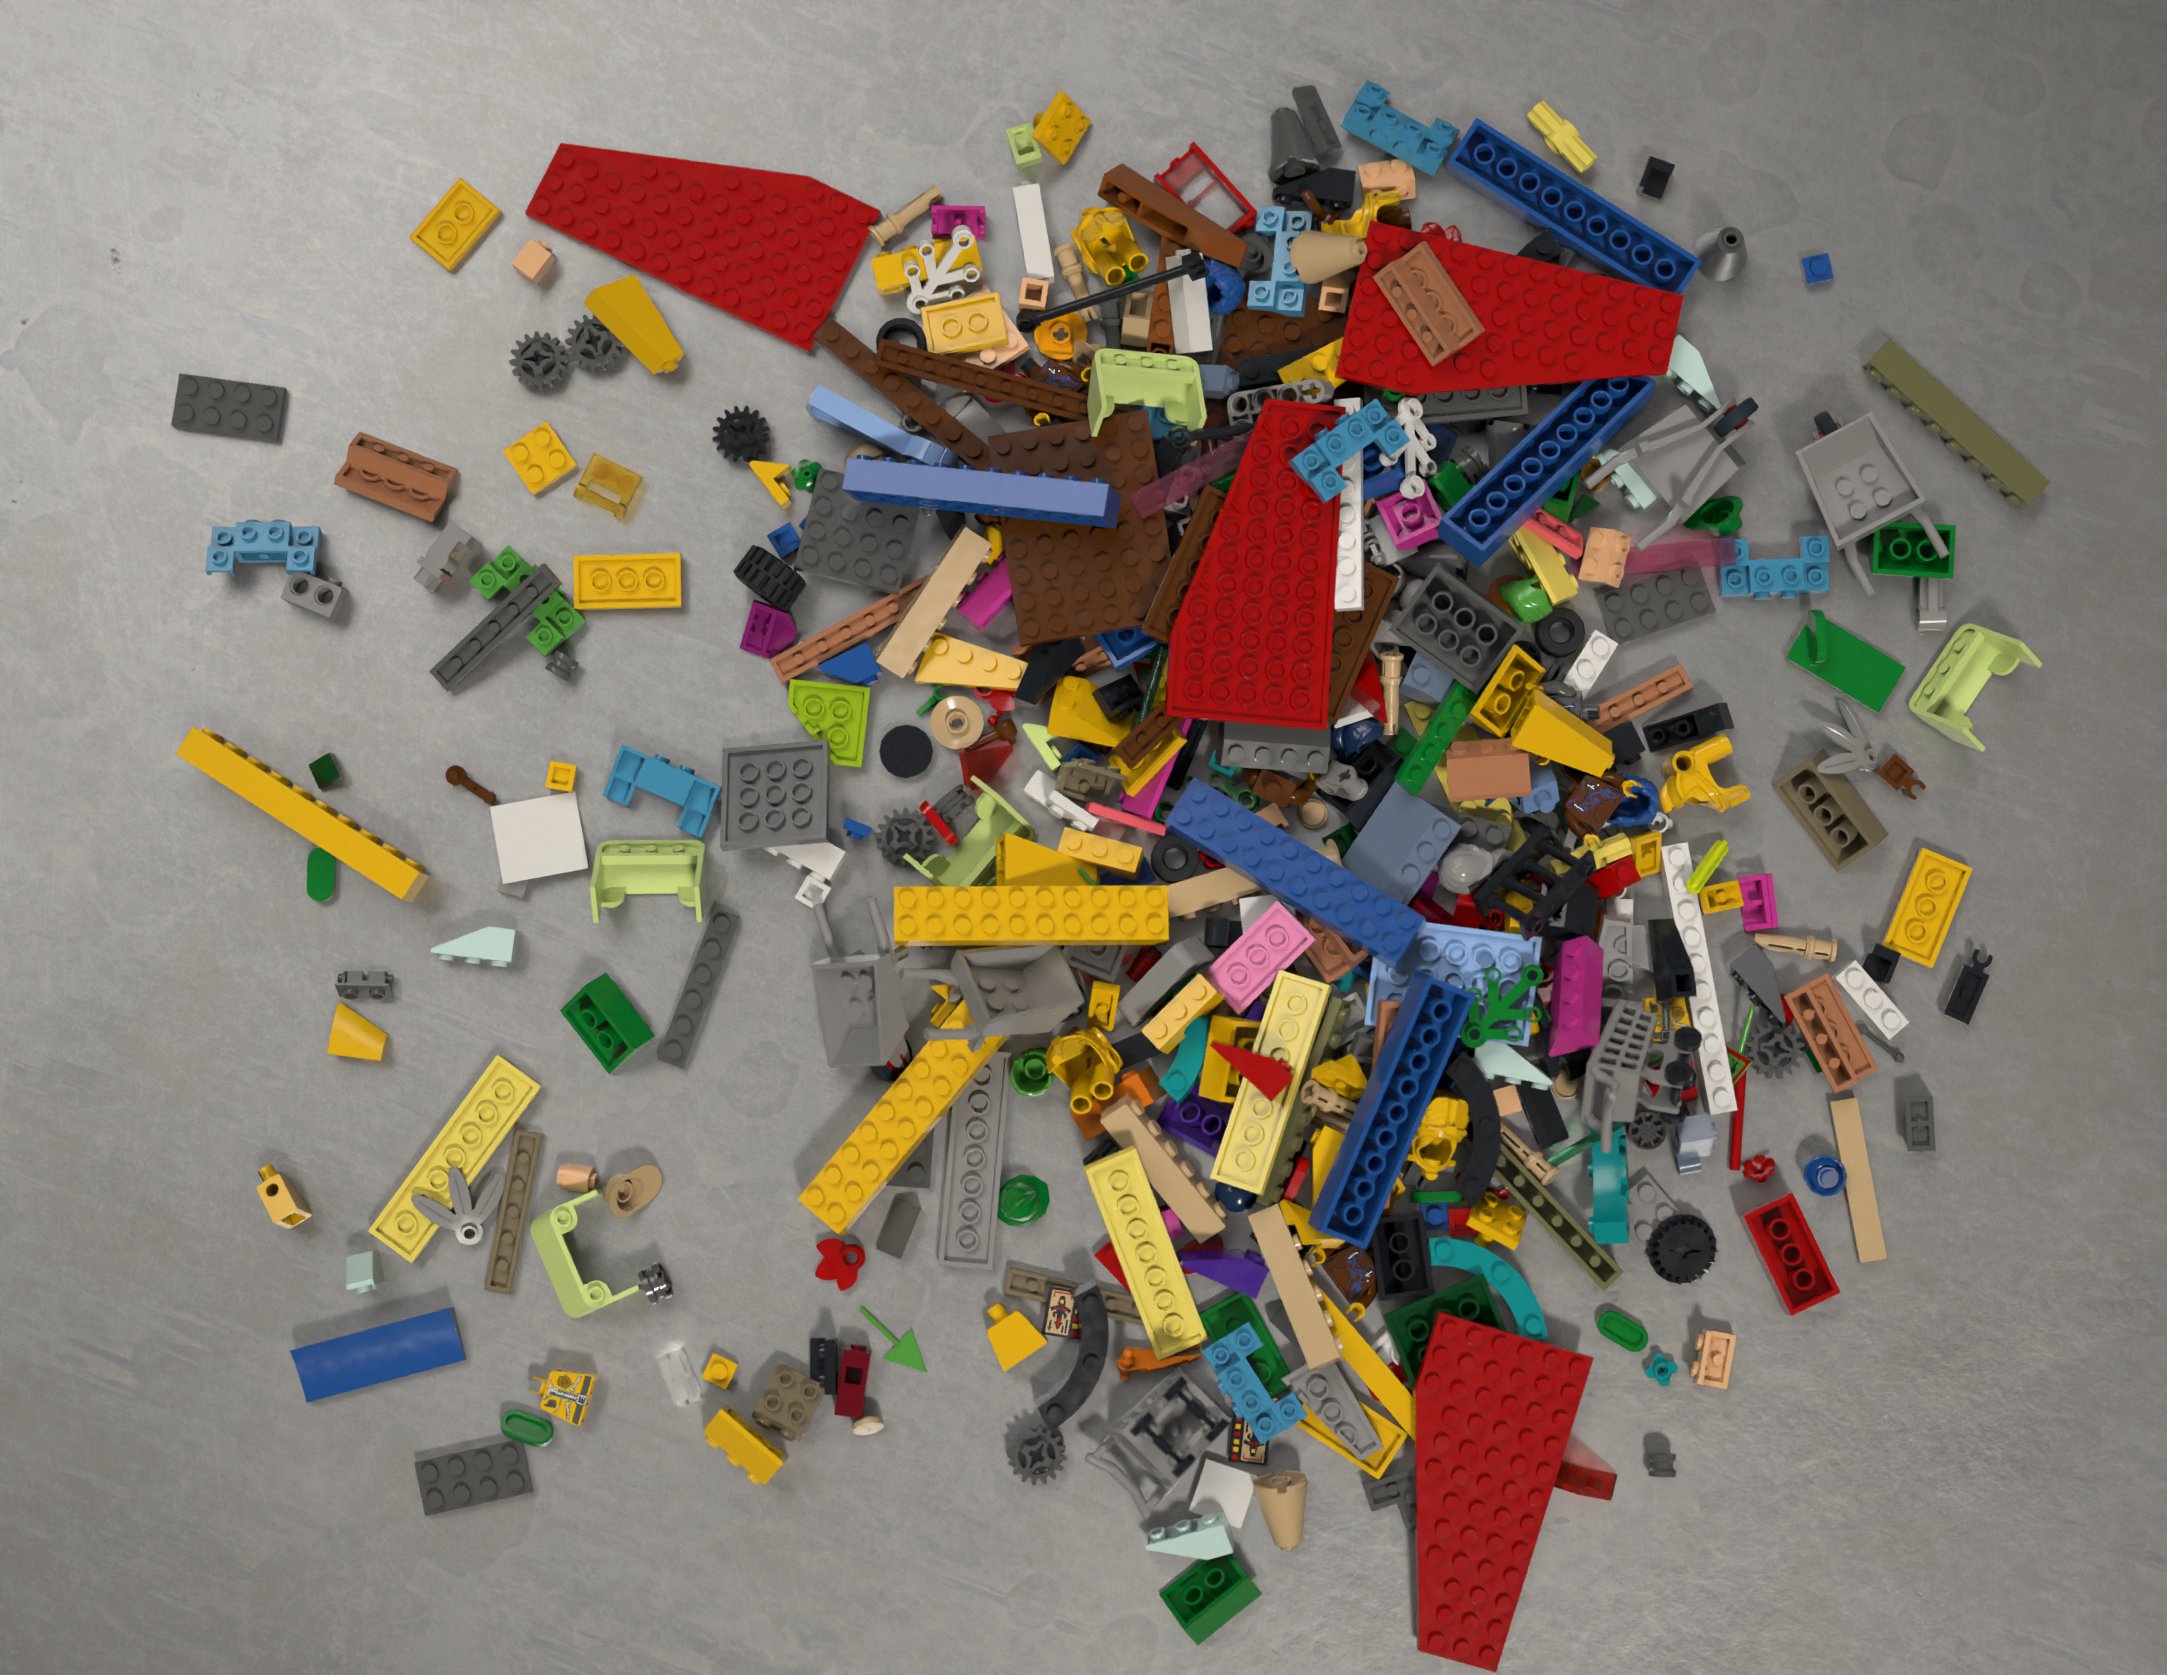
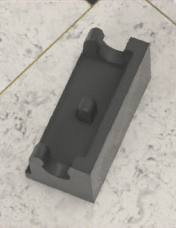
(1920, 1123)

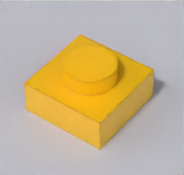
(561, 776)
(720, 1371)

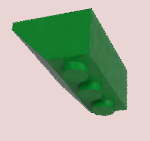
(1448, 485)
(1908, 552)
(607, 1022)
(1210, 1596)

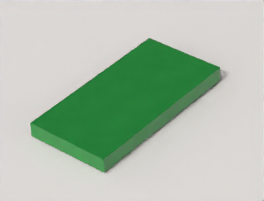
(1850, 667)
(1265, 1361)

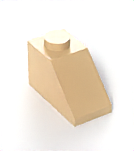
(1137, 318)

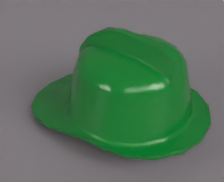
(1717, 516)

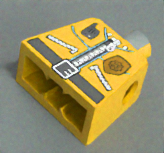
(1670, 1016)
(565, 1394)

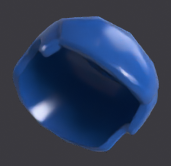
(1825, 1175)

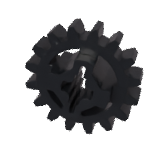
(747, 425)

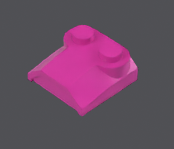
(1410, 520)

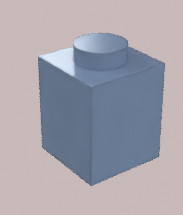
(1218, 381)

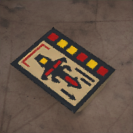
(1060, 1314)
(1245, 1445)

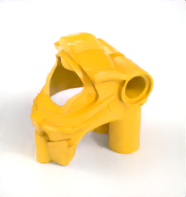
(1369, 210)
(1121, 248)
(1695, 782)
(1069, 1062)
(1439, 1133)

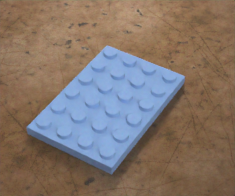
(1461, 959)

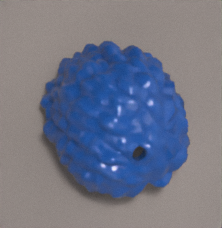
(1223, 287)
(1639, 810)

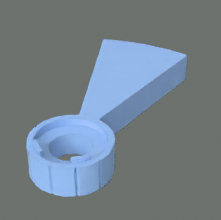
(851, 418)

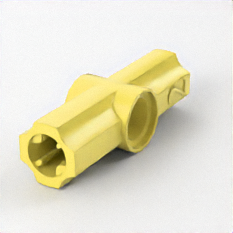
(1561, 137)
(1611, 850)

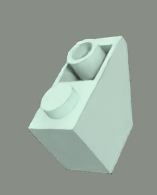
(364, 1271)

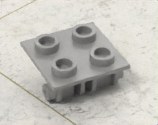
(1379, 545)

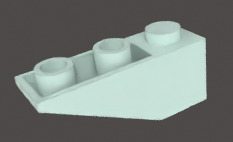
(1691, 375)
(1624, 477)
(487, 944)
(1508, 1062)
(1196, 1538)

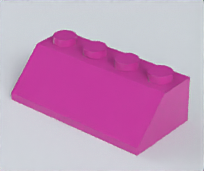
(988, 597)
(1147, 799)
(1576, 996)

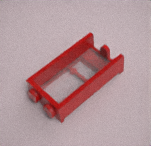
(1207, 190)

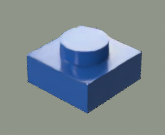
(1816, 269)
(784, 540)
(1081, 751)
(857, 830)
(1435, 1215)

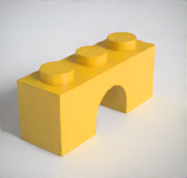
(1117, 857)
(1195, 999)

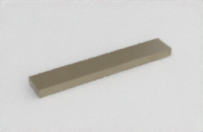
(514, 1211)
(1036, 1287)

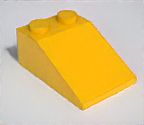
(1079, 717)
(1322, 1154)

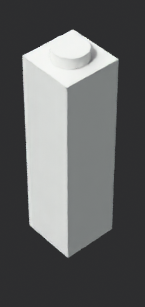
(1033, 231)
(1188, 310)

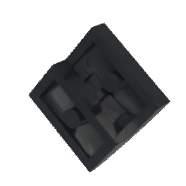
(1549, 1064)

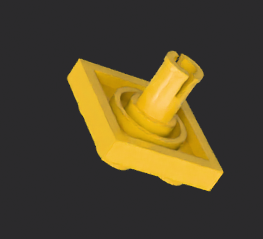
(1060, 127)
(1496, 1221)

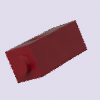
(853, 1381)

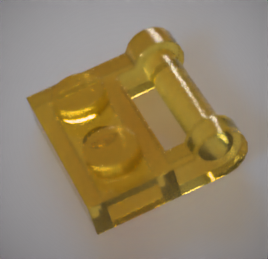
(611, 477)

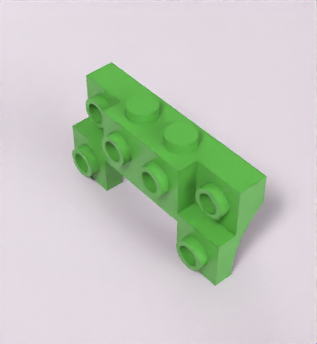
(556, 615)

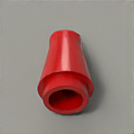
(1144, 961)

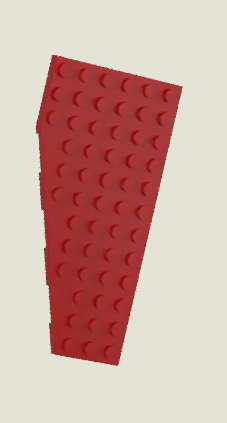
(726, 234)
(1537, 318)
(1262, 598)
(1485, 1465)

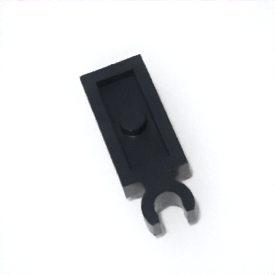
(1967, 989)

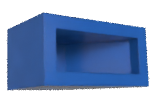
(853, 666)

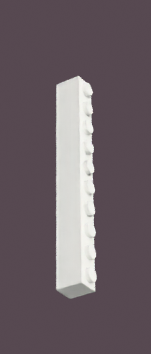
(1703, 1009)

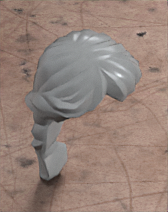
(1468, 866)

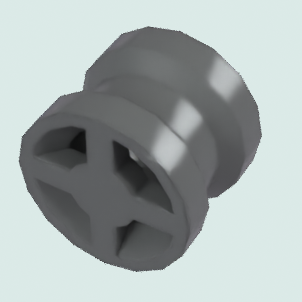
(561, 665)
(1662, 1465)

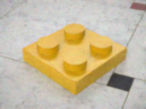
(540, 458)

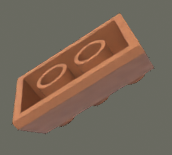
(1487, 770)

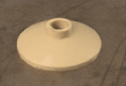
(956, 708)

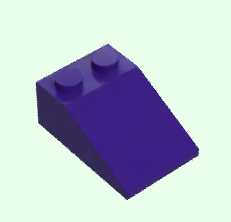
(1197, 1121)
(1229, 1267)

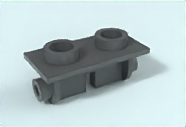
(352, 985)

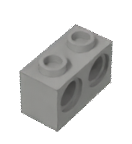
(312, 598)

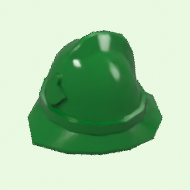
(1023, 1200)

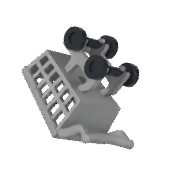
(1615, 1091)
(1145, 1437)

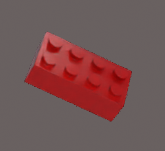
(1789, 1254)

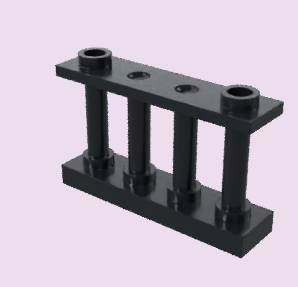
(1526, 861)

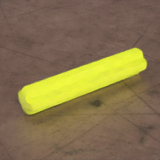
(1707, 867)

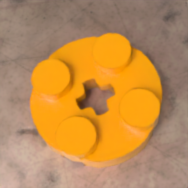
(1060, 350)

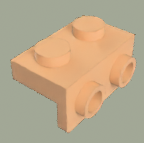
(1387, 176)
(1605, 556)
(1713, 1358)

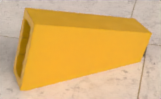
(636, 323)
(1560, 736)
(1031, 864)

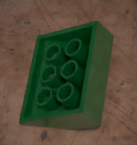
(1412, 1324)

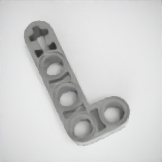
(1256, 398)
(1163, 979)

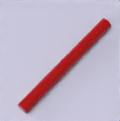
(1737, 1124)

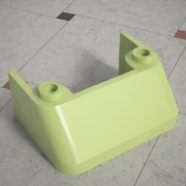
(1146, 381)
(1960, 676)
(975, 857)
(649, 868)
(547, 1234)

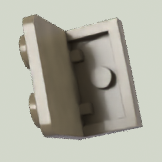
(1086, 781)
(788, 1403)

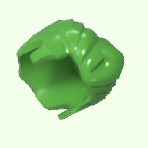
(1524, 601)
(1029, 1073)

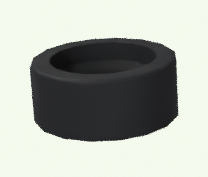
(902, 323)

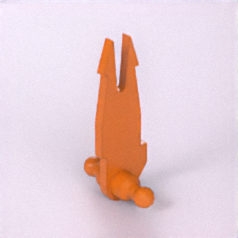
(1139, 1360)

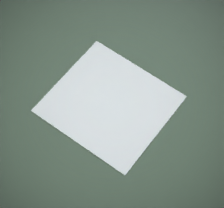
(539, 837)

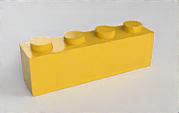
(890, 267)

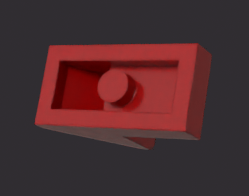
(1614, 877)

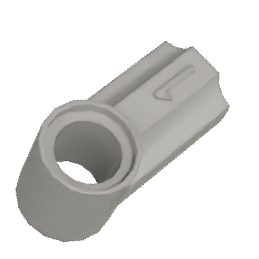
(1930, 613)

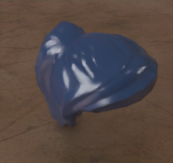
(1354, 735)

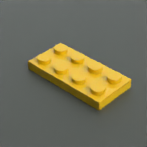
(627, 581)
(1926, 907)
(1375, 1464)

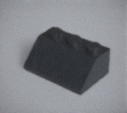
(1376, 766)
(1402, 1256)

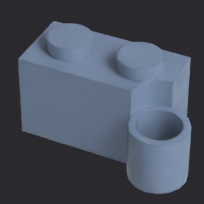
(1691, 1141)

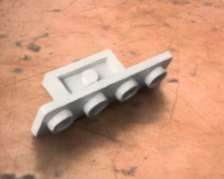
(1072, 811)

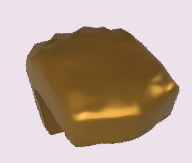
(1588, 469)

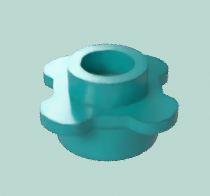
(1653, 1370)

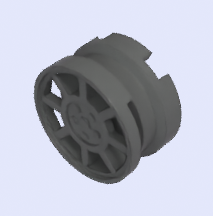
(1471, 464)
(1552, 669)
(954, 804)
(1646, 1131)
(1414, 1176)
(655, 1283)

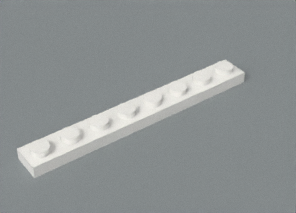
(1350, 552)

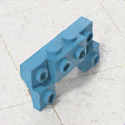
(1398, 133)
(1284, 292)
(1353, 433)
(264, 543)
(1778, 576)
(659, 778)
(1245, 1388)

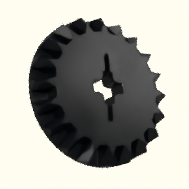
(1671, 1235)

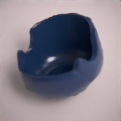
(1234, 1198)

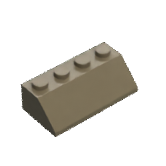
(1830, 811)

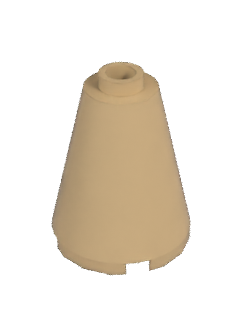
(1325, 254)
(1283, 1506)

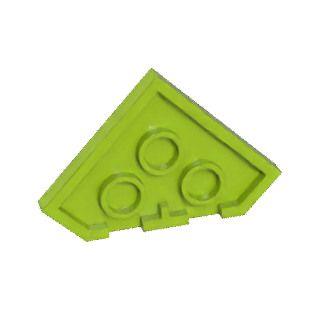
(834, 715)

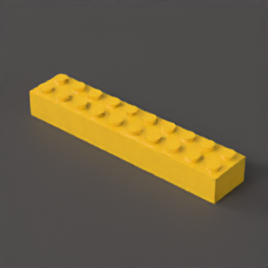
(296, 810)
(1030, 915)
(897, 1125)

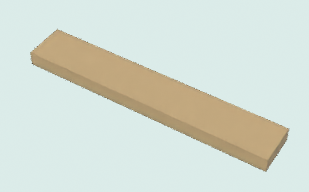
(1859, 1182)

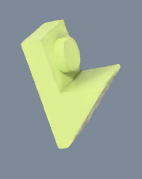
(1024, 147)
(1039, 738)

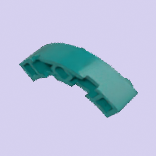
(1190, 1056)
(1610, 1191)
(1499, 1275)

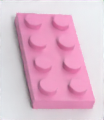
(1258, 956)

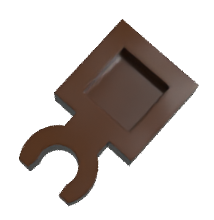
(1897, 775)

